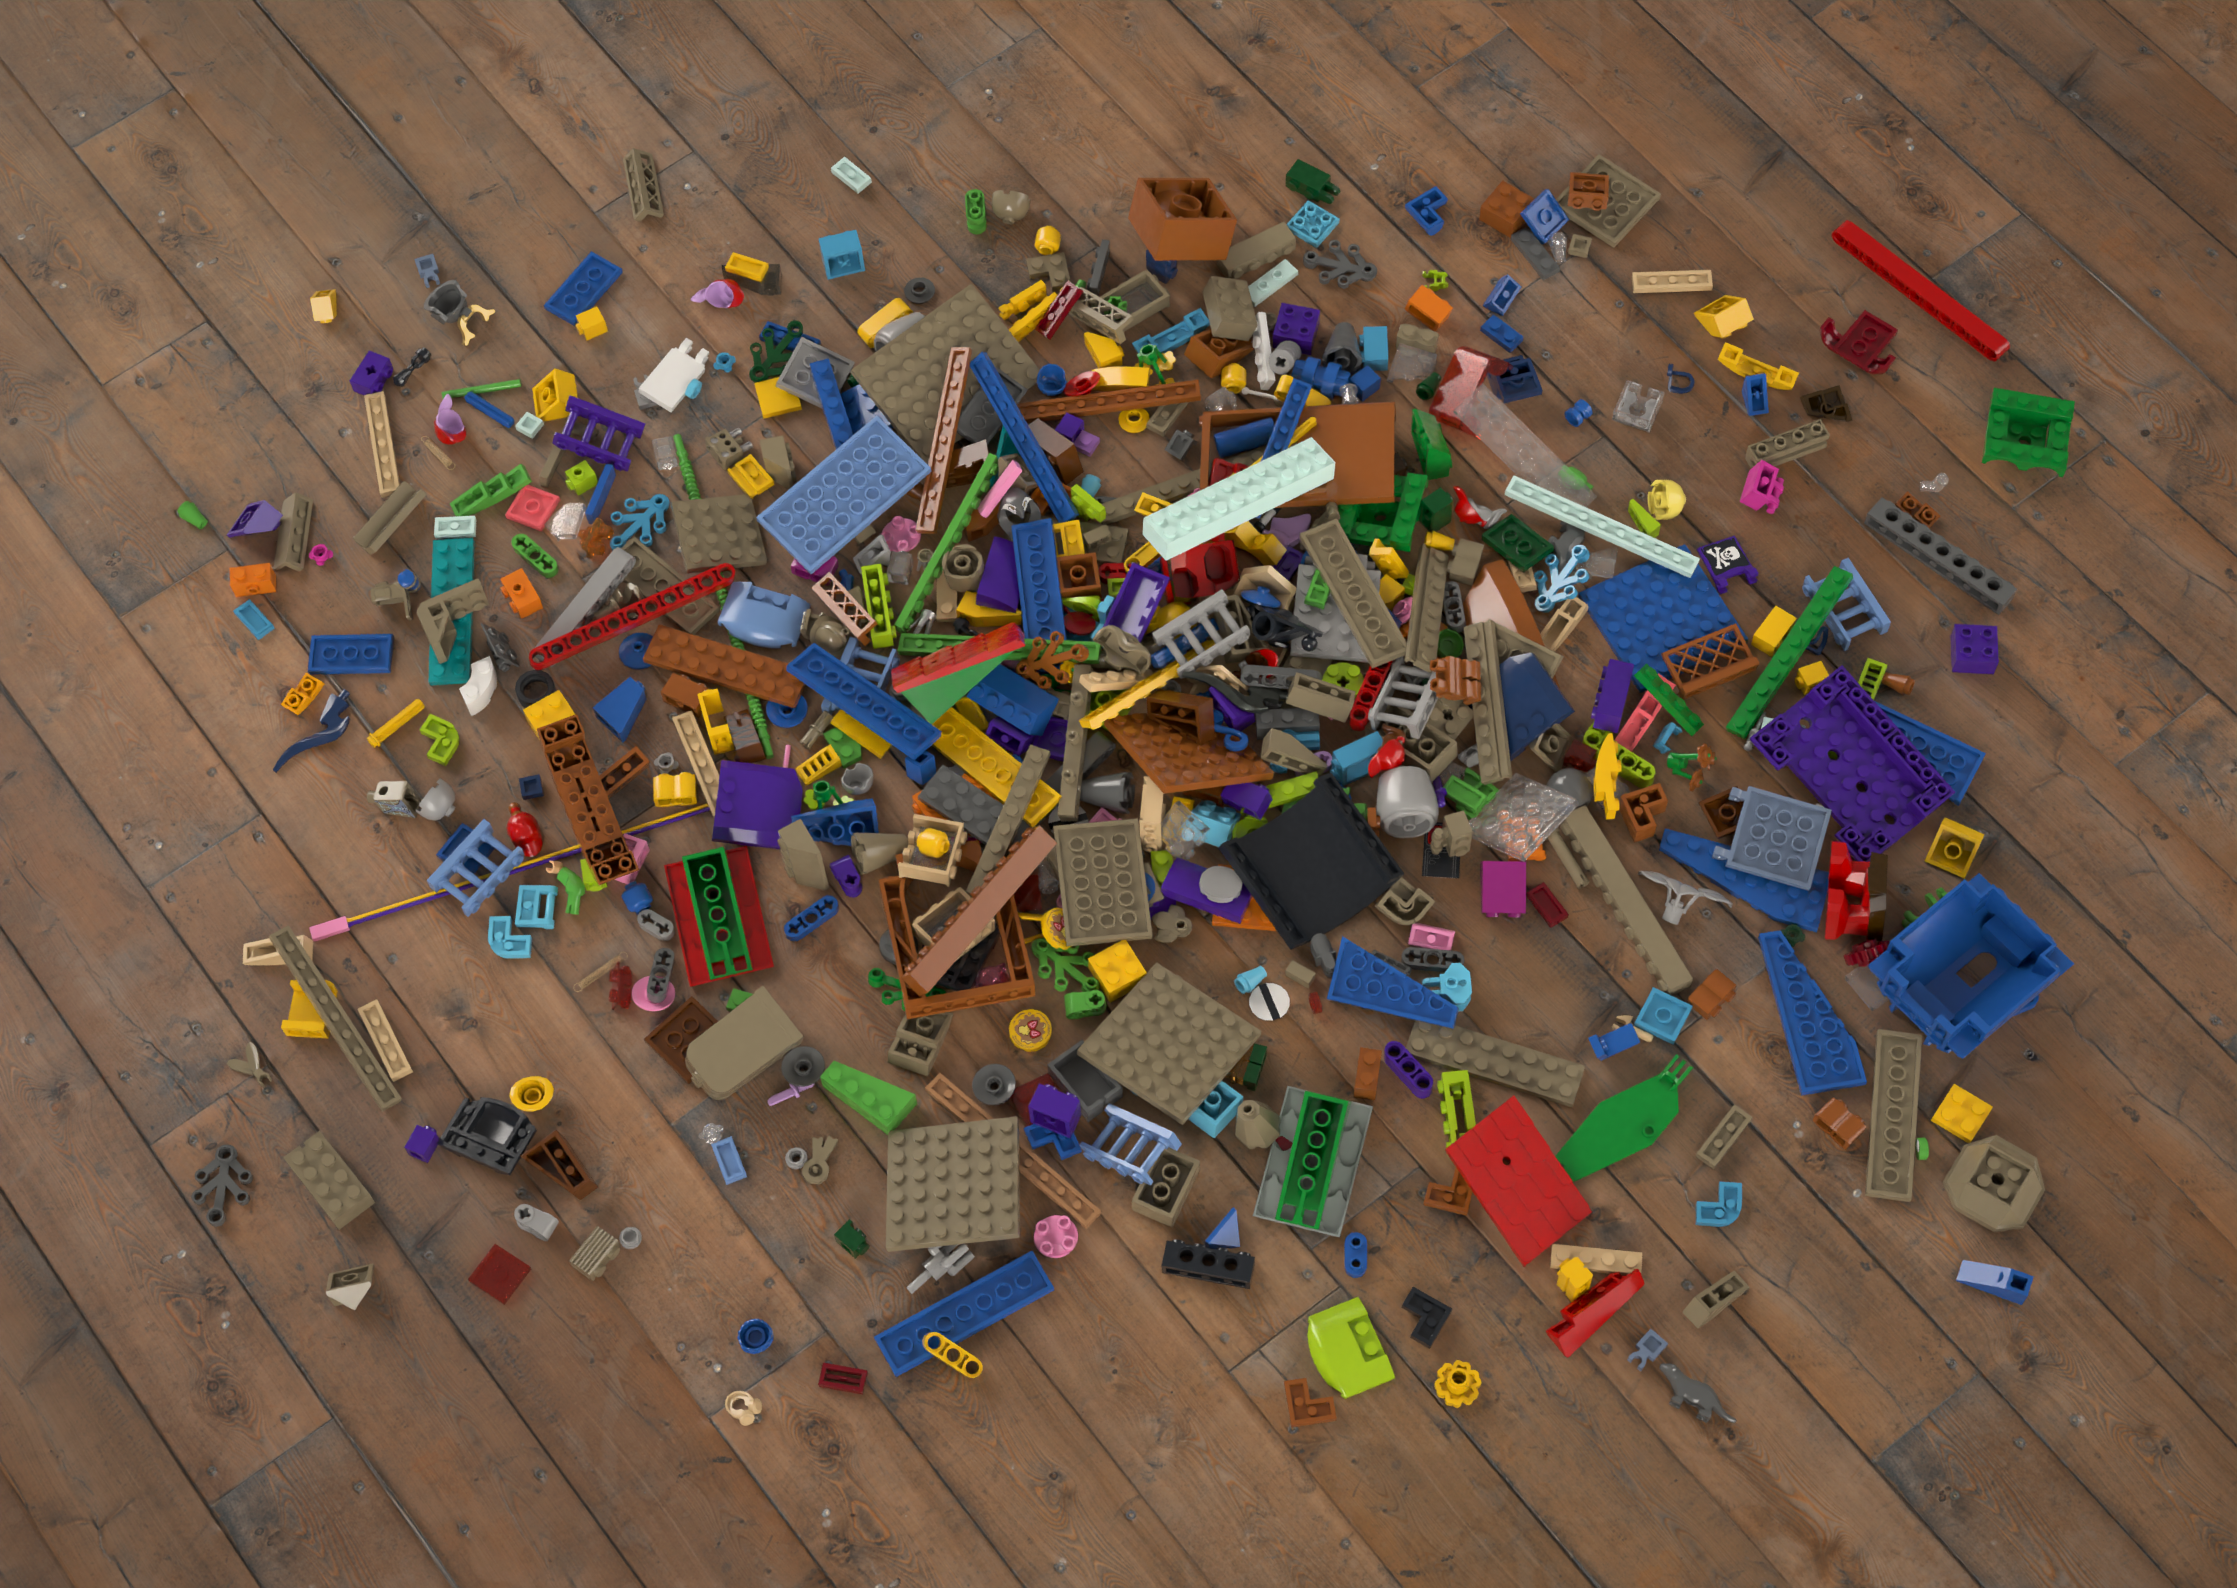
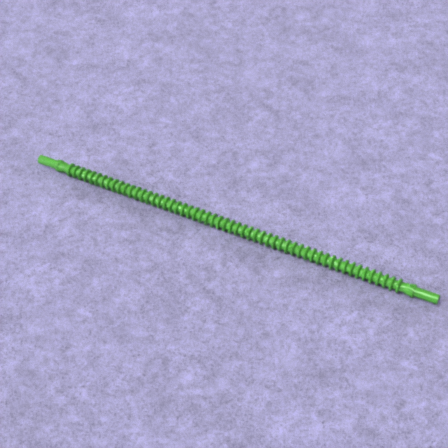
(722, 594)

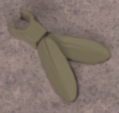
(251, 1067)

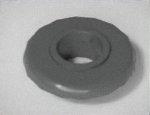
(919, 297)

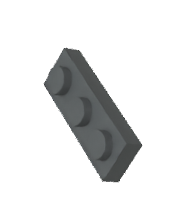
(1535, 253)
(1098, 268)

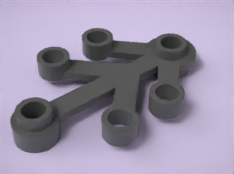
(1341, 266)
(220, 1182)

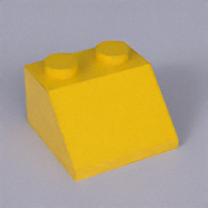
(1725, 316)
(552, 395)
(1954, 847)

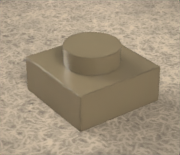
(1579, 246)

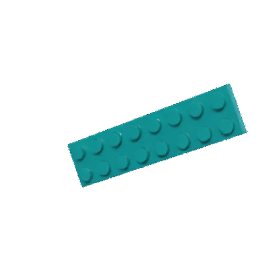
(450, 569)

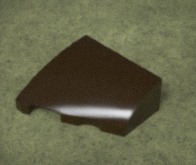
(1827, 404)

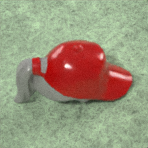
(1473, 513)

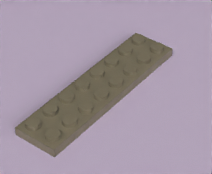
(1354, 593)
(1497, 1061)
(1893, 1115)

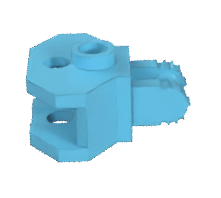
(1453, 985)

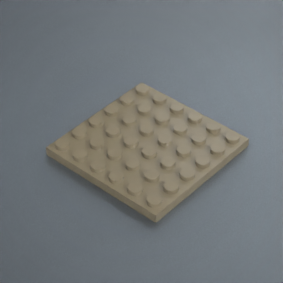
(1169, 1043)
(953, 1184)

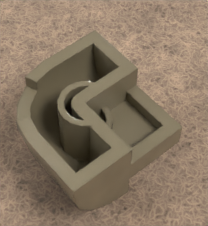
(1404, 903)

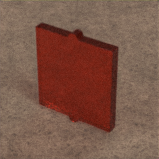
(1028, 895)

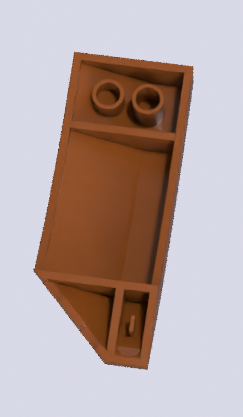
(1501, 600)

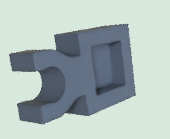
(427, 269)
(1649, 1348)

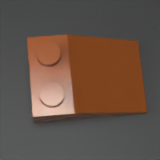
(1215, 353)

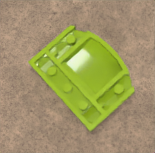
(1347, 1349)

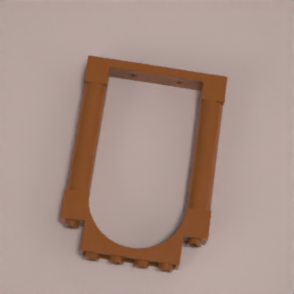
(1020, 974)

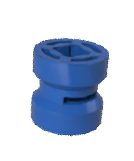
(1580, 411)

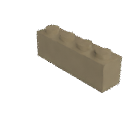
(1257, 251)

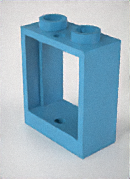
(1353, 759)

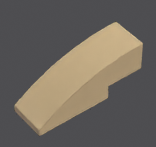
(1563, 623)
(265, 953)

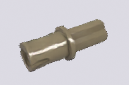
(816, 730)

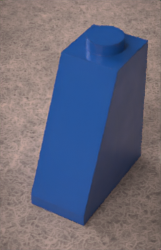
(621, 708)

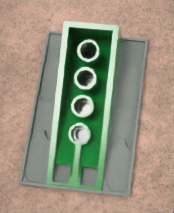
(1316, 1176)

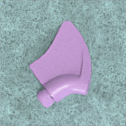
(1289, 529)

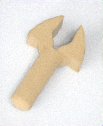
(1625, 1019)

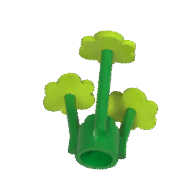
(821, 793)

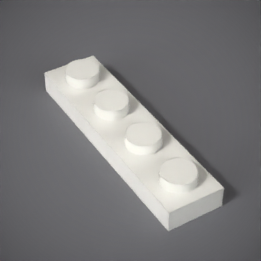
(1263, 351)

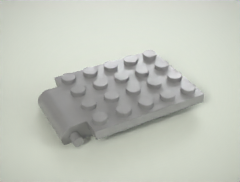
(1337, 638)

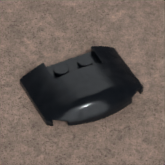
(965, 969)
(489, 1133)

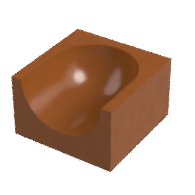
(1182, 219)

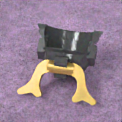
(449, 305)

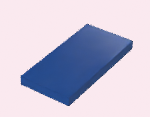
(583, 288)
(350, 654)

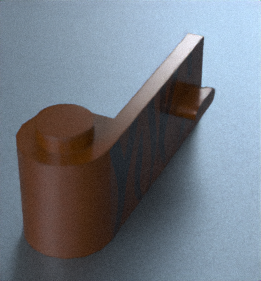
(744, 738)

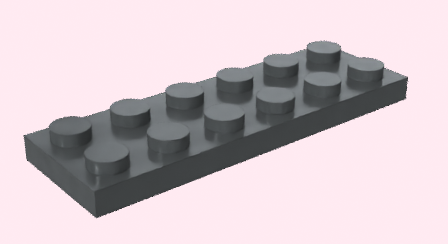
(965, 803)

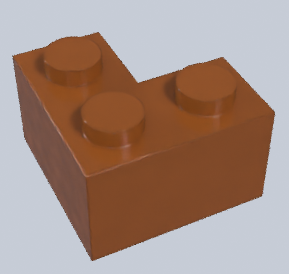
(1640, 807)

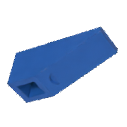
(1996, 1280)

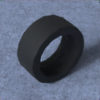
(528, 678)

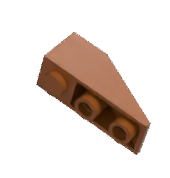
(981, 526)

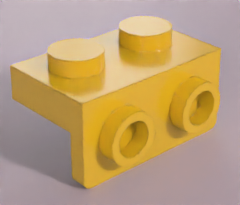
(1388, 560)

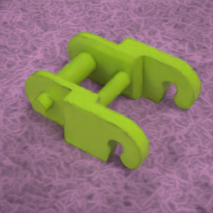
(1436, 275)

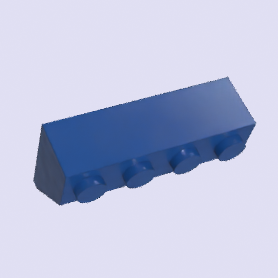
(1015, 700)

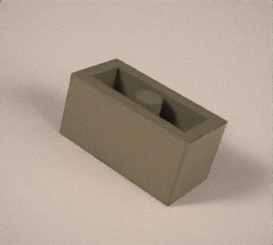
(1097, 537)
(1300, 974)

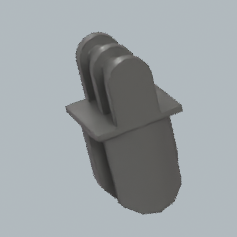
(1323, 953)

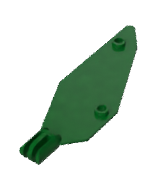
(1623, 1124)

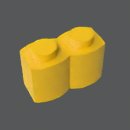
(675, 790)

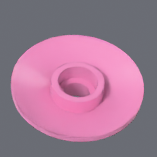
(639, 995)

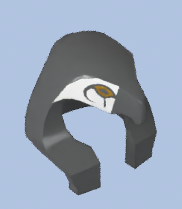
(1016, 502)

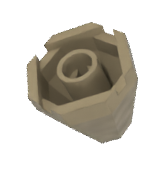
(1256, 1124)

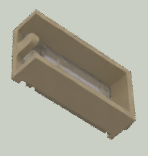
(1143, 297)

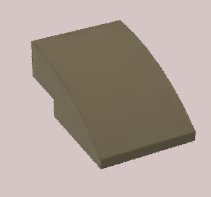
(919, 1042)

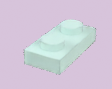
(851, 175)
(455, 527)

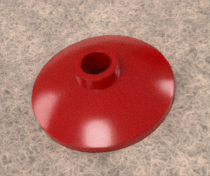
(1082, 383)

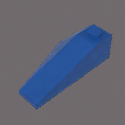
(840, 821)

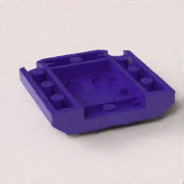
(755, 803)

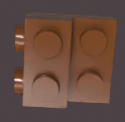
(1588, 191)

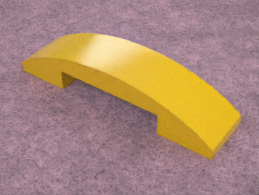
(1745, 366)

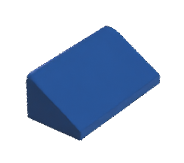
(1502, 295)

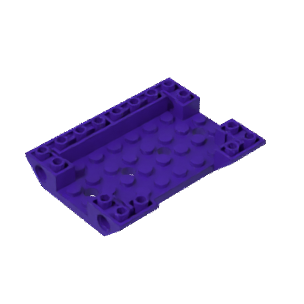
(1868, 752)

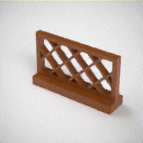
(1721, 674)

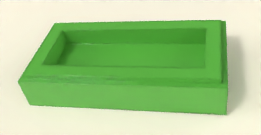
(1465, 794)

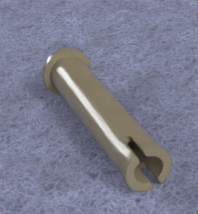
(1567, 859)

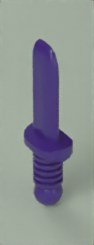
(1439, 791)

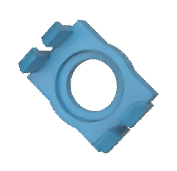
(1664, 735)

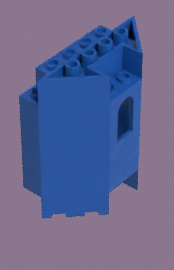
(1924, 959)

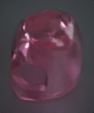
(992, 975)

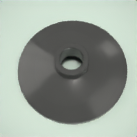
(803, 1058)
(993, 1075)

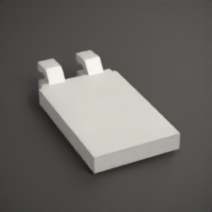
(673, 374)

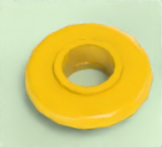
(1134, 426)

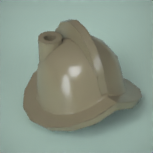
(830, 635)

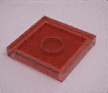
(499, 1274)

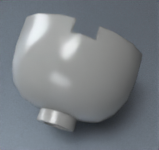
(437, 802)

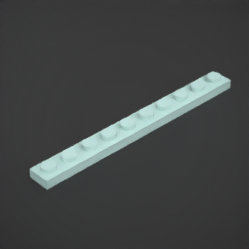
(1602, 526)

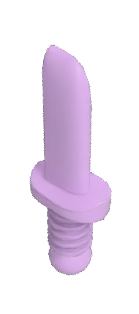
(793, 1091)

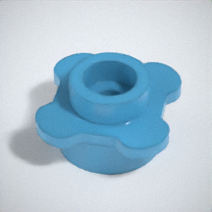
(724, 357)

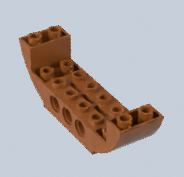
(585, 800)

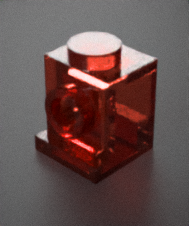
(1580, 756)

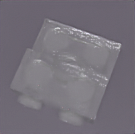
(1182, 832)

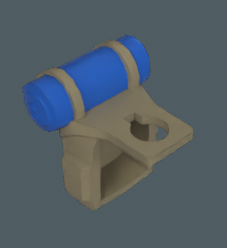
(397, 592)

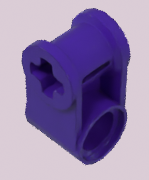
(846, 874)

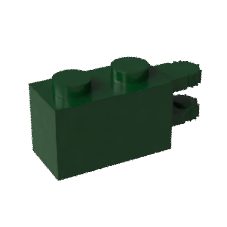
(1311, 182)

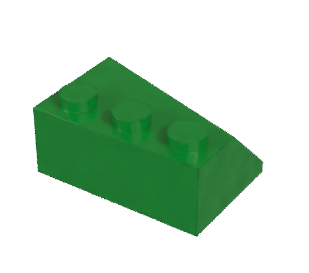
(1430, 445)

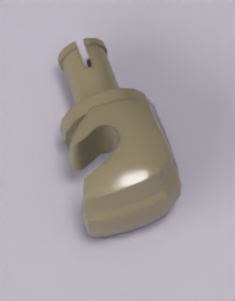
(621, 600)

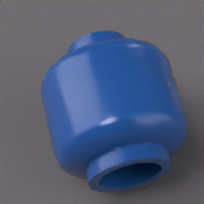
(637, 897)

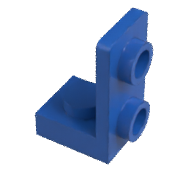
(1614, 1041)

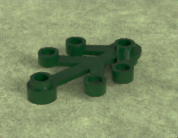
(773, 355)

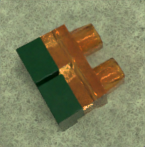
(1249, 1067)

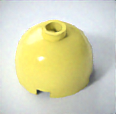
(1666, 499)

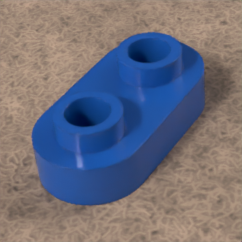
(1355, 1254)

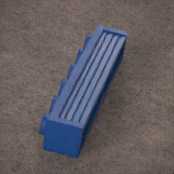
(1164, 655)

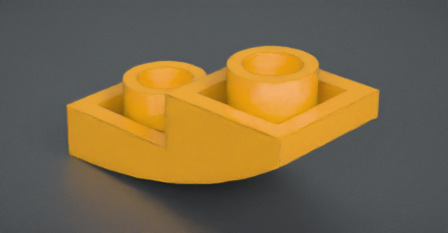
(300, 698)

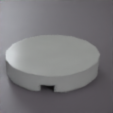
(1220, 884)

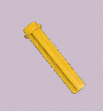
(395, 723)

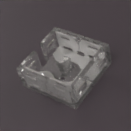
(1631, 398)

